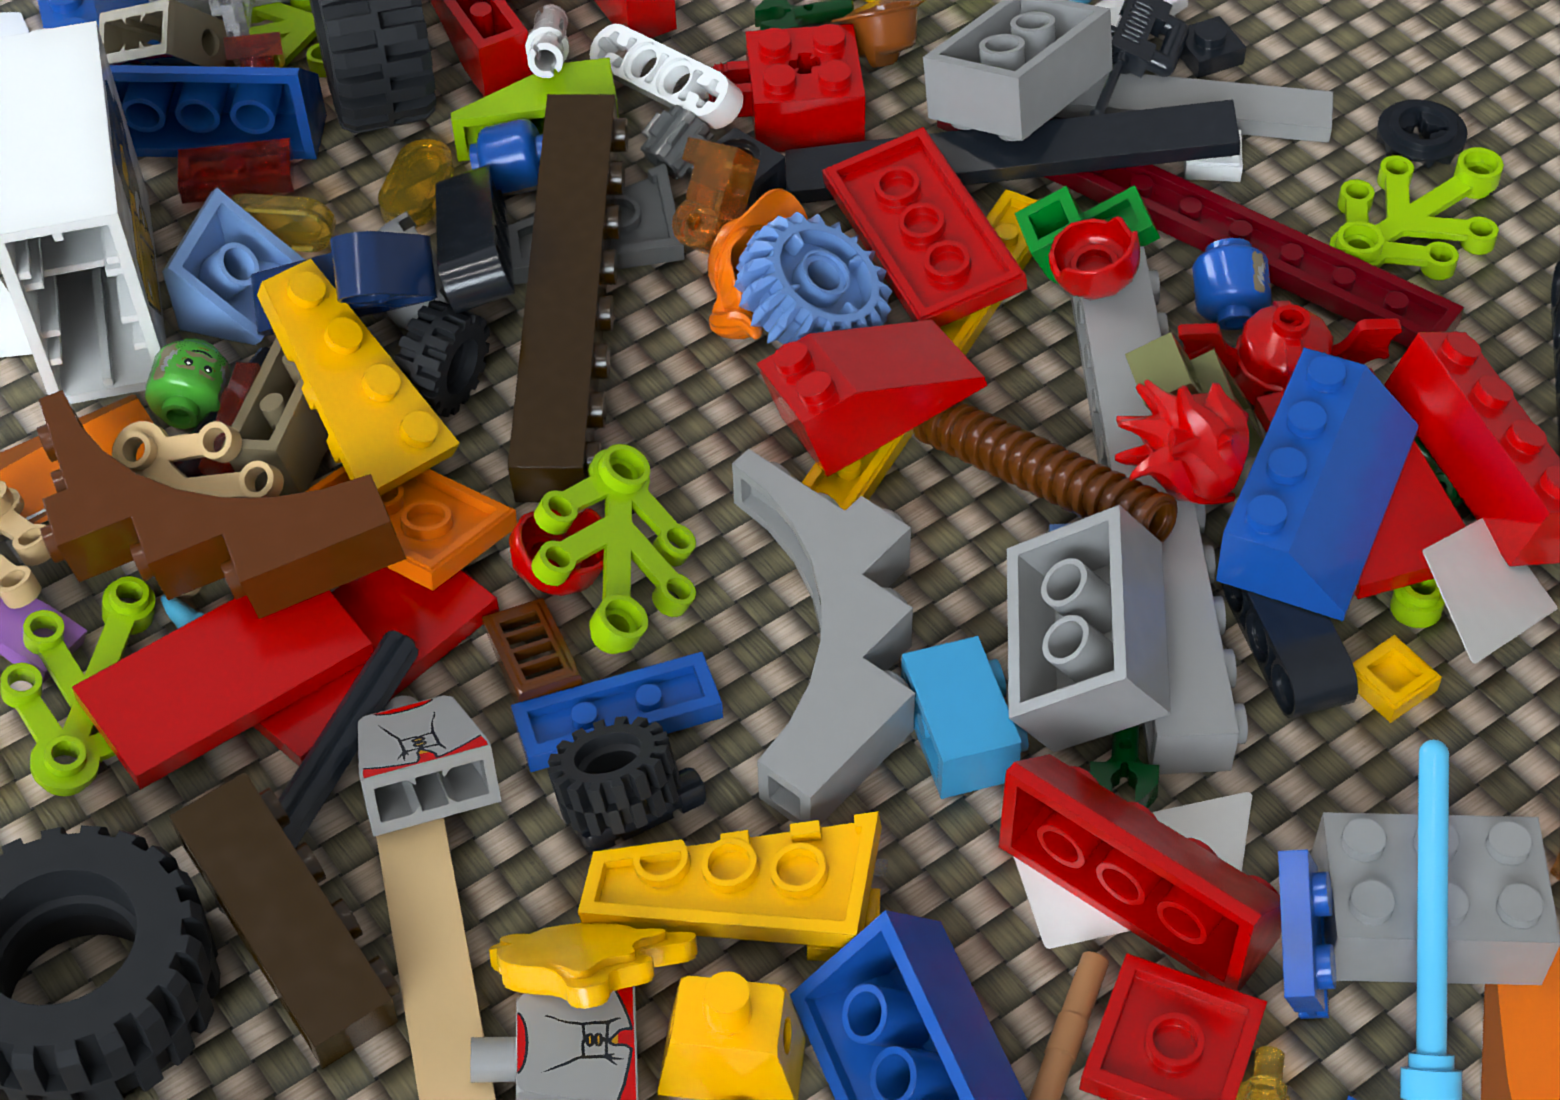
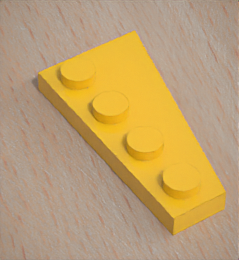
(363, 398)
(765, 888)

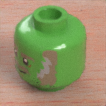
(187, 381)

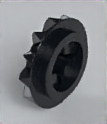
(1435, 121)

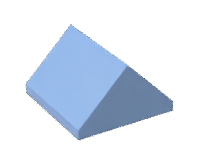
(214, 268)

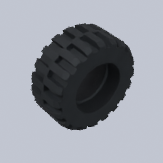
(376, 61)
(146, 1010)

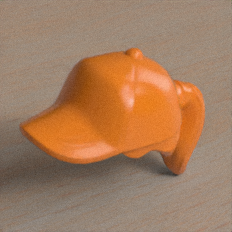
(727, 317)

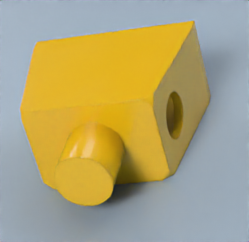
(732, 1041)

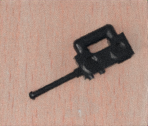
(1134, 52)

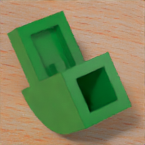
(1051, 214)

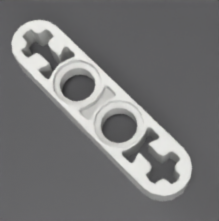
(666, 73)

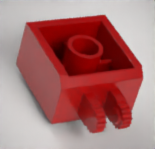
(801, 86)

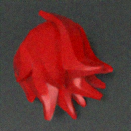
(1190, 443)

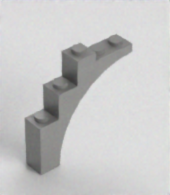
(854, 704)

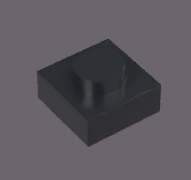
(1212, 48)

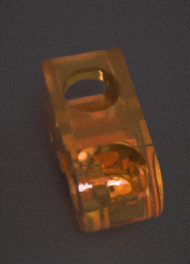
(715, 192)

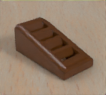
(567, 673)

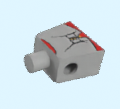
(423, 763)
(564, 1050)

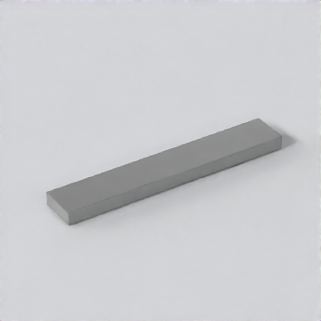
(1258, 108)

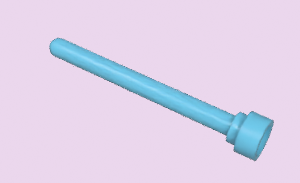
(1430, 1069)

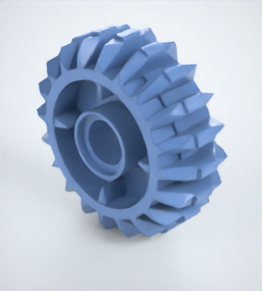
(809, 280)

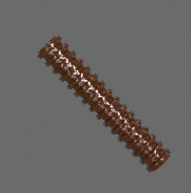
(1045, 467)

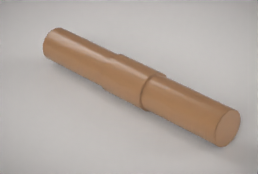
(1070, 1028)

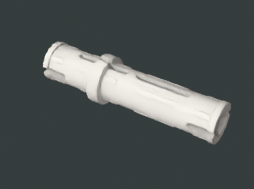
(548, 41)

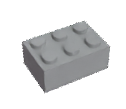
(1018, 65)
(1087, 630)
(1497, 898)

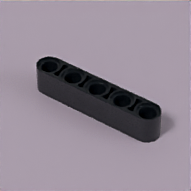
(473, 240)

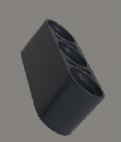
(1295, 653)

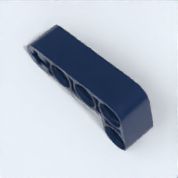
(369, 272)

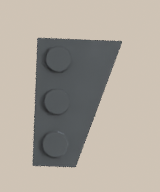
(645, 227)

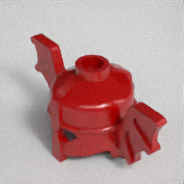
(1275, 339)

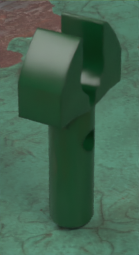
(784, 15)
(1126, 764)

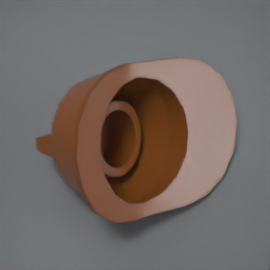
(884, 29)

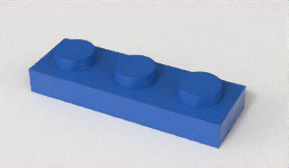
(671, 693)

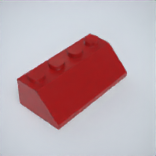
(1483, 443)
(1138, 870)

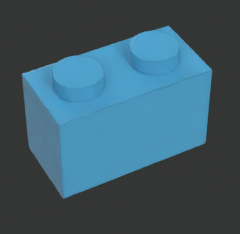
(962, 716)

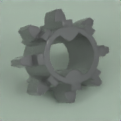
(668, 136)

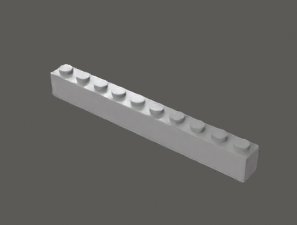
(1203, 717)

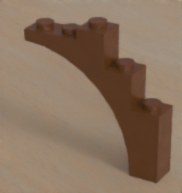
(262, 546)

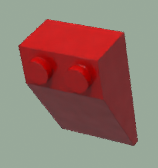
(865, 386)

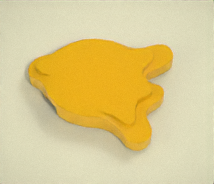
(587, 959)

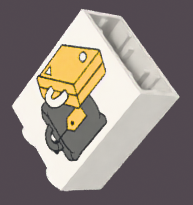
(75, 217)

